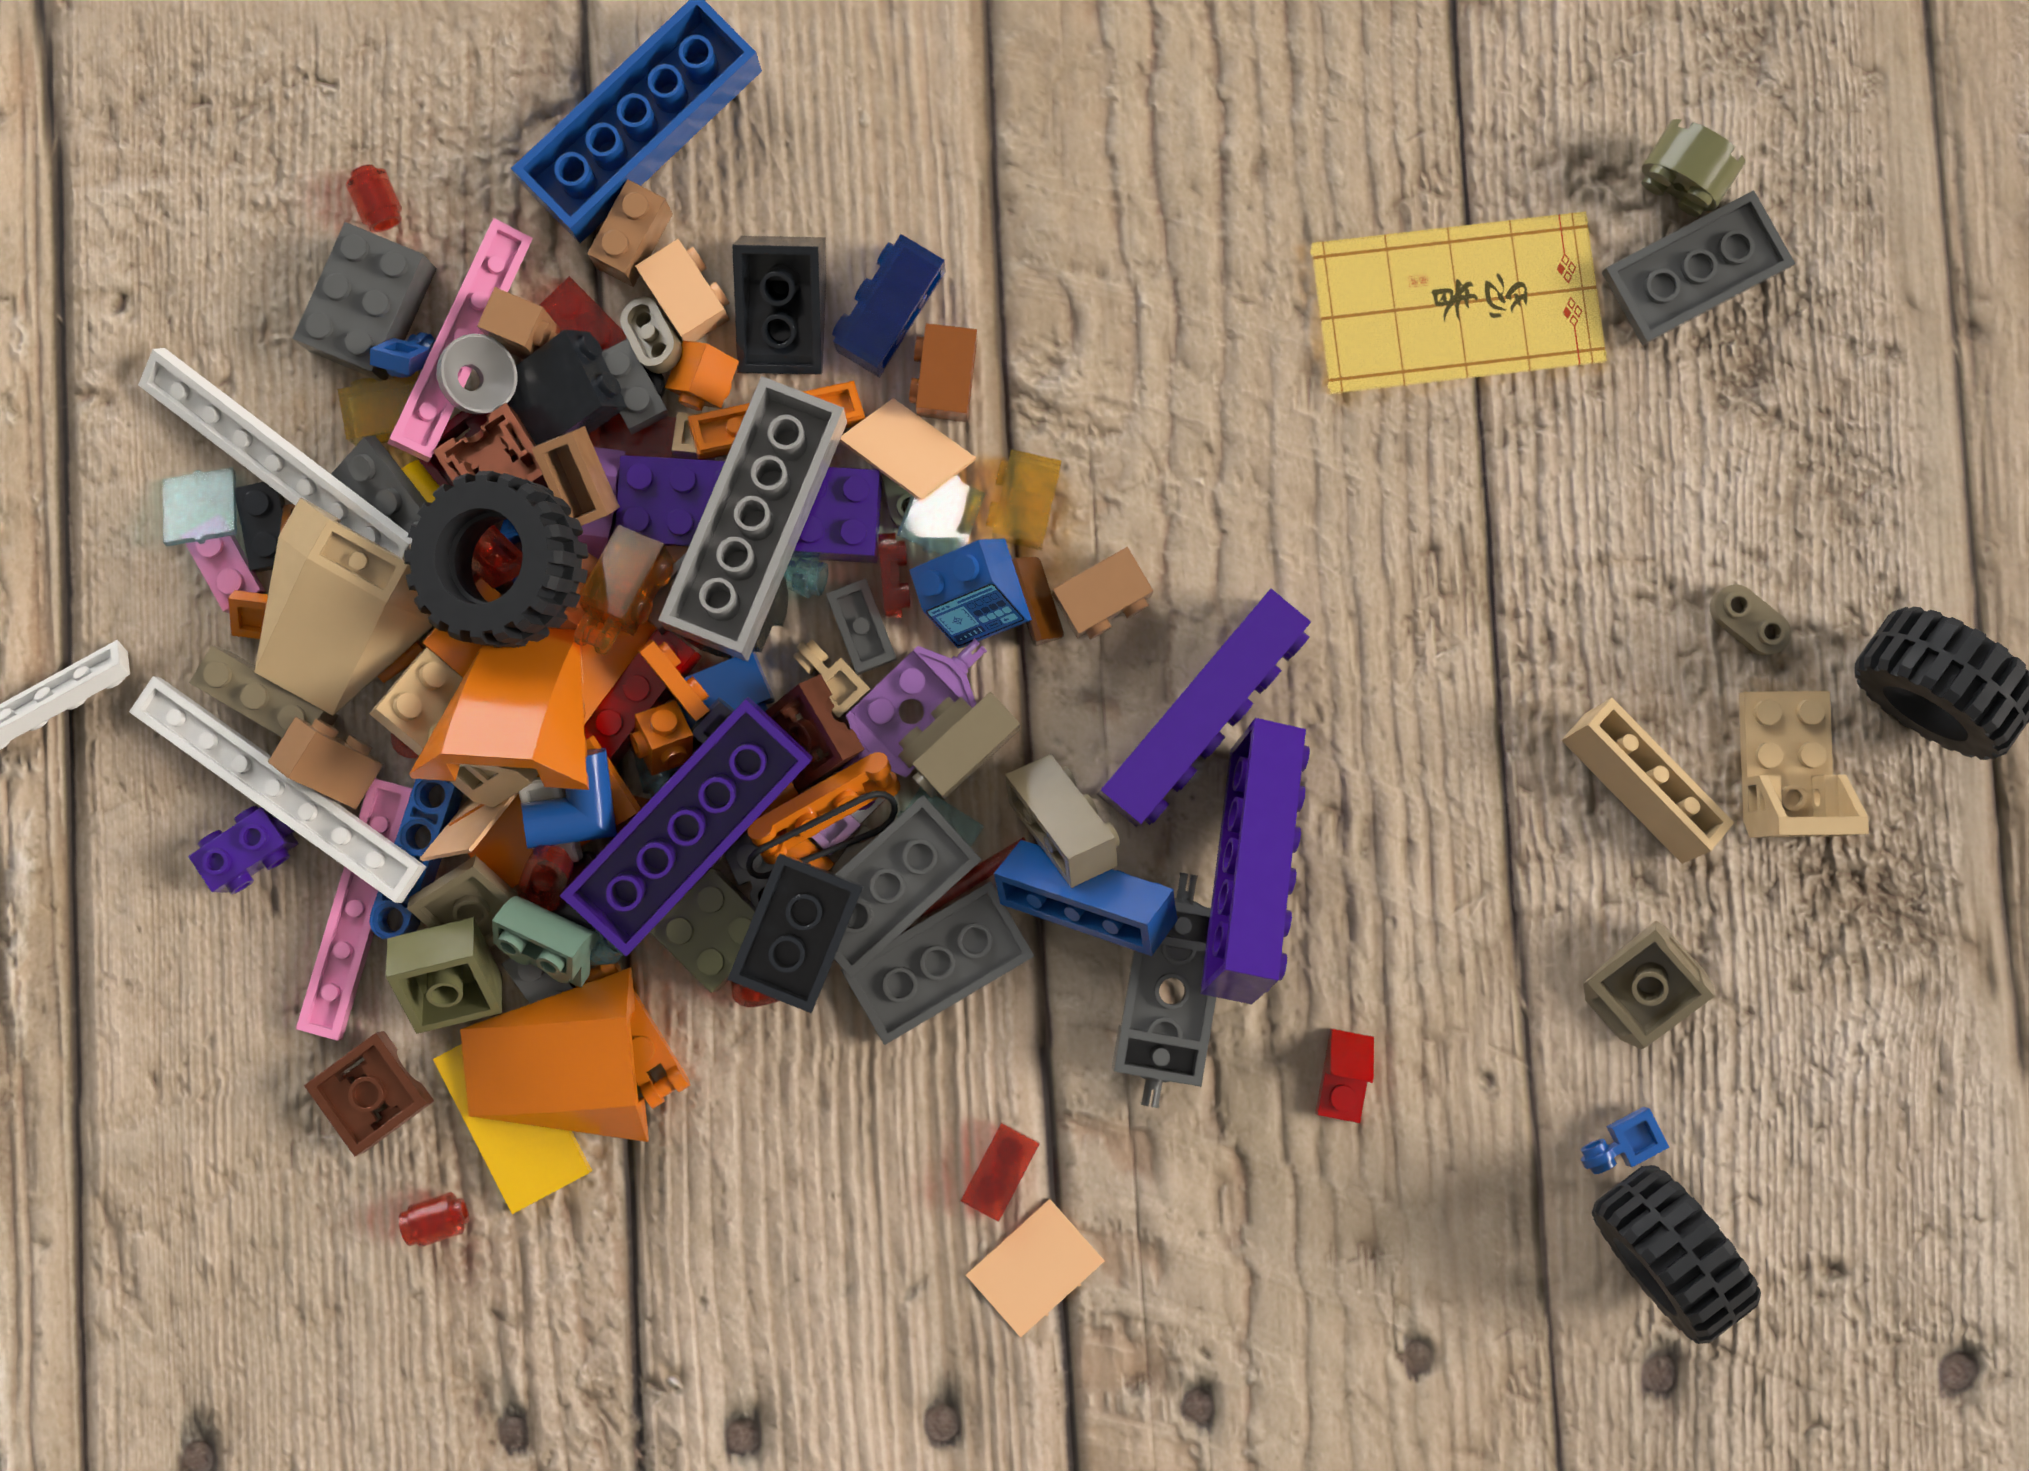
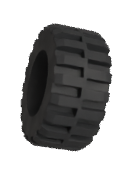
(445, 548)
(1946, 682)
(1676, 1253)

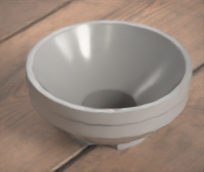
(493, 366)

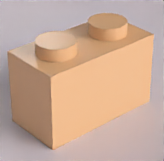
(683, 292)

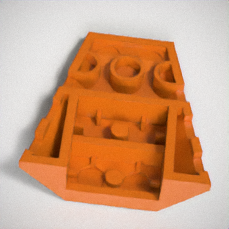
(515, 712)
(560, 1062)

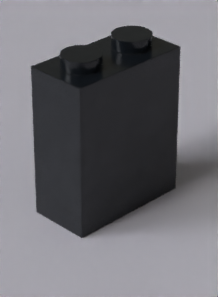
(565, 387)

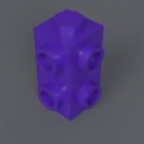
(233, 856)

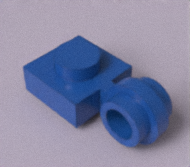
(402, 357)
(1634, 1138)

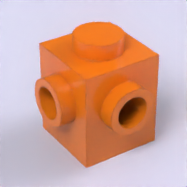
(702, 376)
(662, 738)

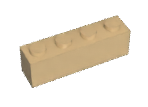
(1648, 781)

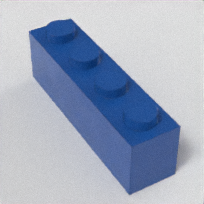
(1106, 907)

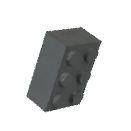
(363, 299)

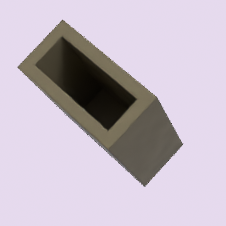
(965, 747)

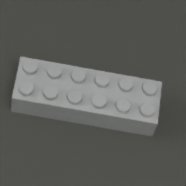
(754, 519)

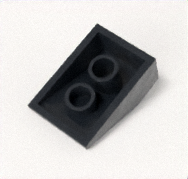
(780, 304)

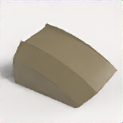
(1648, 987)

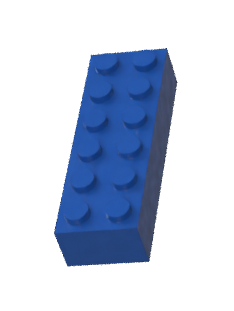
(638, 117)

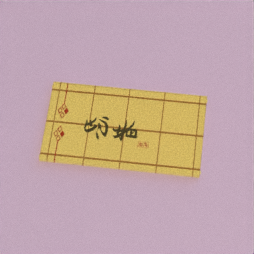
(1458, 302)

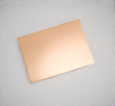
(907, 449)
(467, 832)
(1035, 1268)

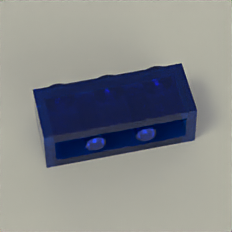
(888, 304)

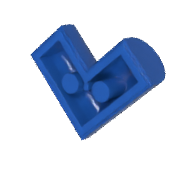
(579, 815)

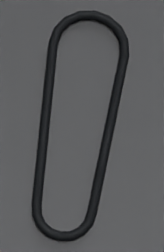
(882, 794)

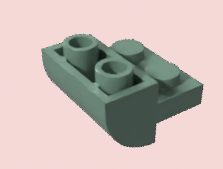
(544, 940)

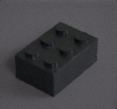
(795, 932)

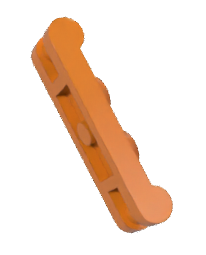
(862, 777)
(648, 1049)

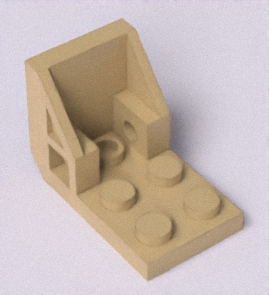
(413, 711)
(1790, 768)

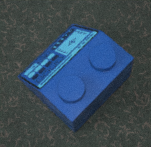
(972, 592)

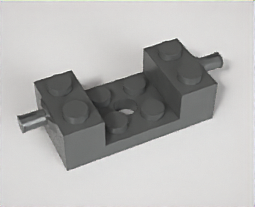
(1162, 1038)

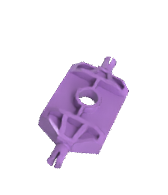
(919, 677)

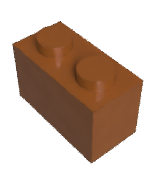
(945, 372)

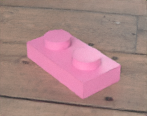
(224, 568)

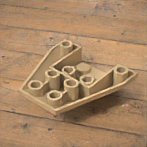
(334, 611)

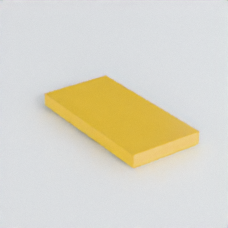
(522, 1158)

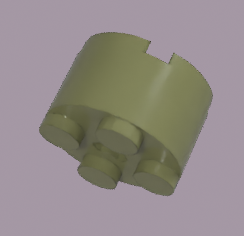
(1691, 167)

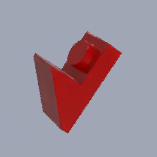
(1345, 1075)

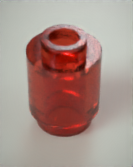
(374, 198)
(433, 1220)

